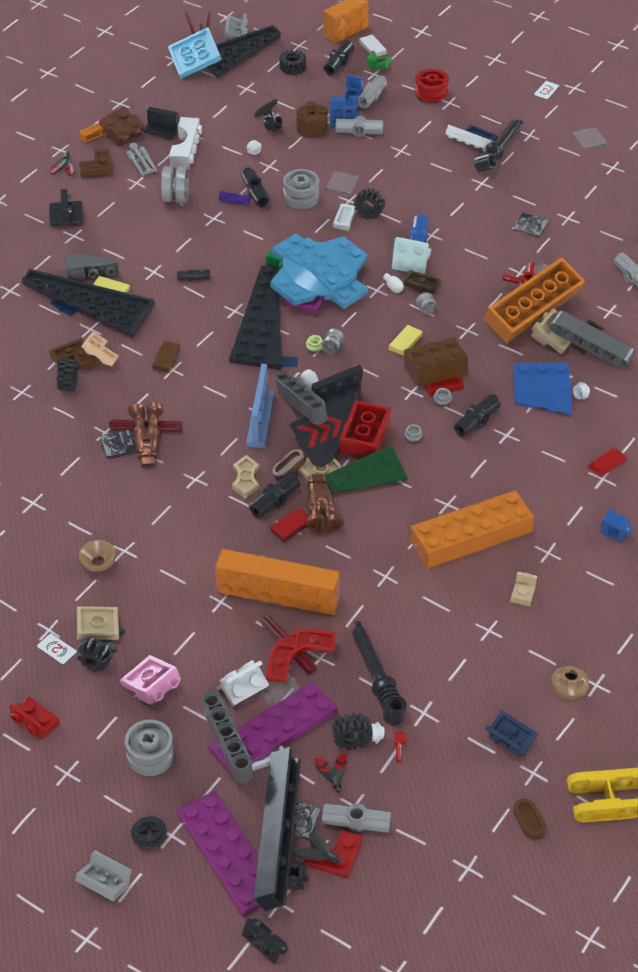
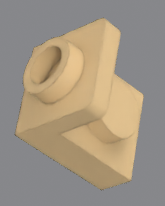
(524, 589)

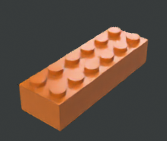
(533, 298)
(471, 529)
(278, 582)

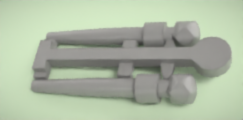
(134, 147)

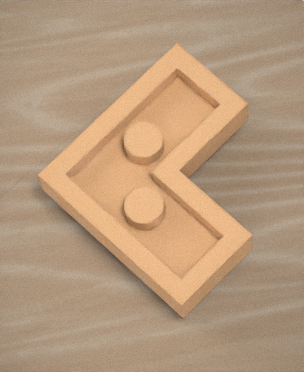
(96, 346)

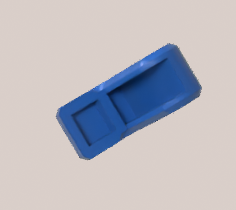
(354, 87)

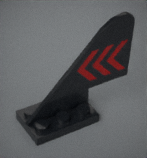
(339, 395)

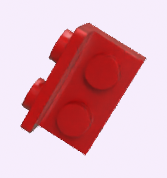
(34, 717)

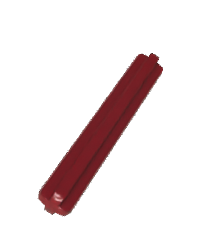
(130, 425)
(278, 633)

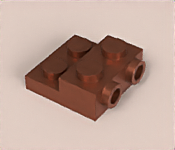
(122, 125)

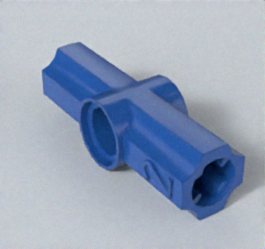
(420, 228)

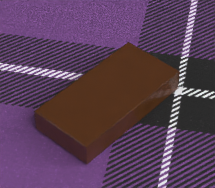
(166, 356)

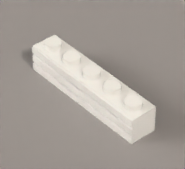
(469, 138)

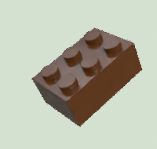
(436, 361)

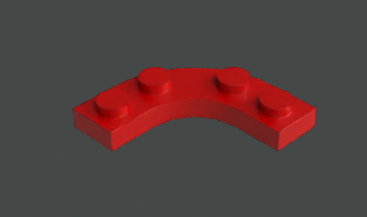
(297, 642)

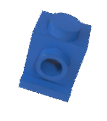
(616, 526)

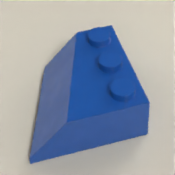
(542, 386)

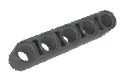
(592, 339)
(301, 397)
(227, 737)

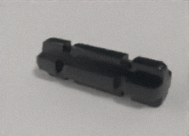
(193, 274)

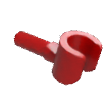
(399, 739)

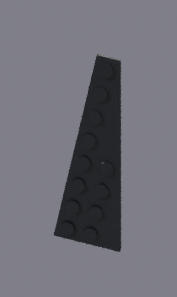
(111, 307)
(259, 331)

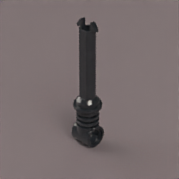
(494, 150)
(383, 686)

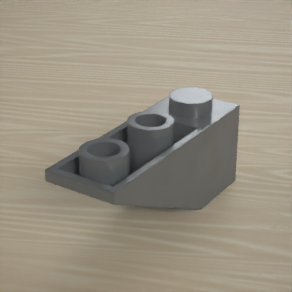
(86, 266)

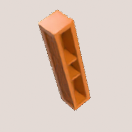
(91, 133)

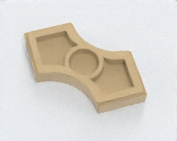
(245, 483)

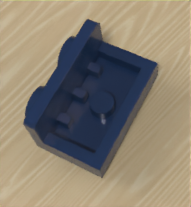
(511, 732)

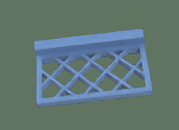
(261, 412)

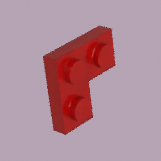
(347, 848)

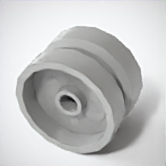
(175, 184)
(301, 189)
(149, 747)

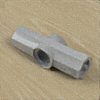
(372, 91)
(359, 126)
(628, 267)
(368, 819)

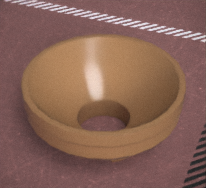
(97, 550)
(570, 689)

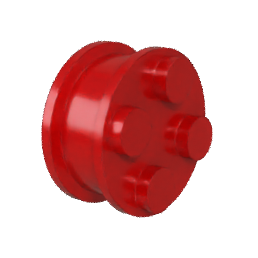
(431, 85)

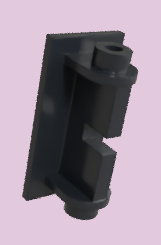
(259, 936)

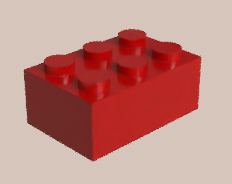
(364, 430)

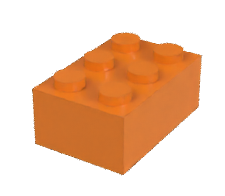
(345, 19)

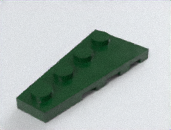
(372, 470)

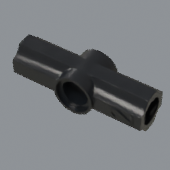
(338, 57)
(255, 188)
(477, 415)
(274, 495)

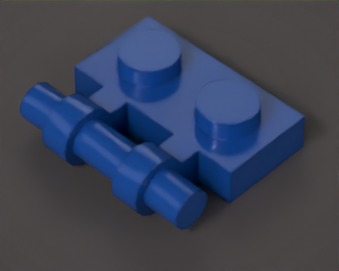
(339, 106)

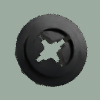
(140, 830)

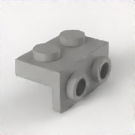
(235, 27)
(104, 876)

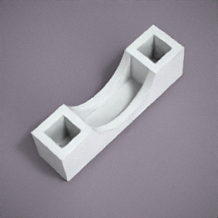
(189, 133)

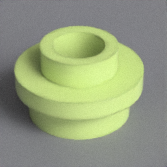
(314, 343)

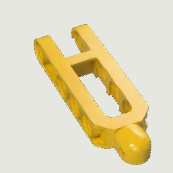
(607, 782)

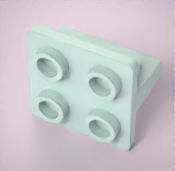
(410, 255)

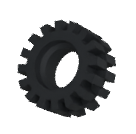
(292, 62)
(373, 197)
(67, 374)
(352, 731)

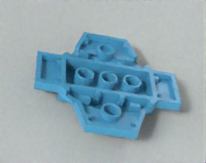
(319, 270)

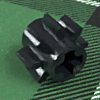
(273, 122)
(297, 876)

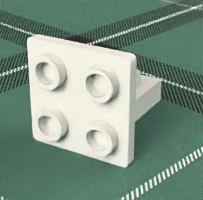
(244, 683)

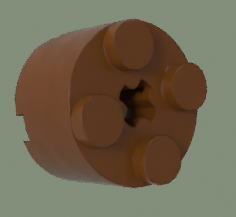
(311, 120)

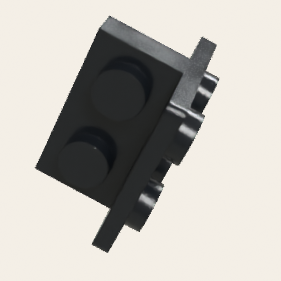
(161, 122)
(65, 212)

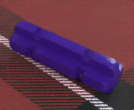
(234, 198)

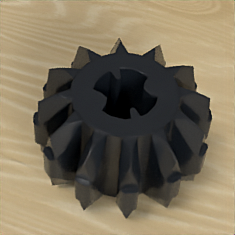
(94, 654)

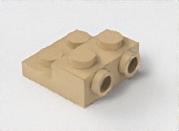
(544, 335)

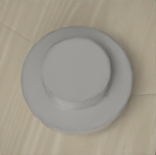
(442, 396)
(413, 433)

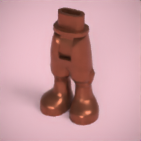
(146, 438)
(320, 500)

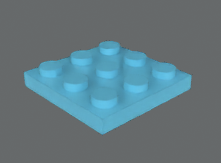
(194, 53)

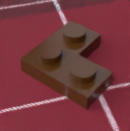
(100, 166)
(74, 351)

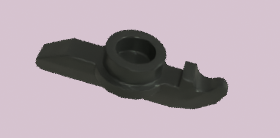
(265, 109)

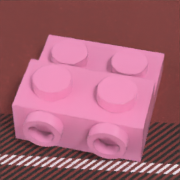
(151, 679)

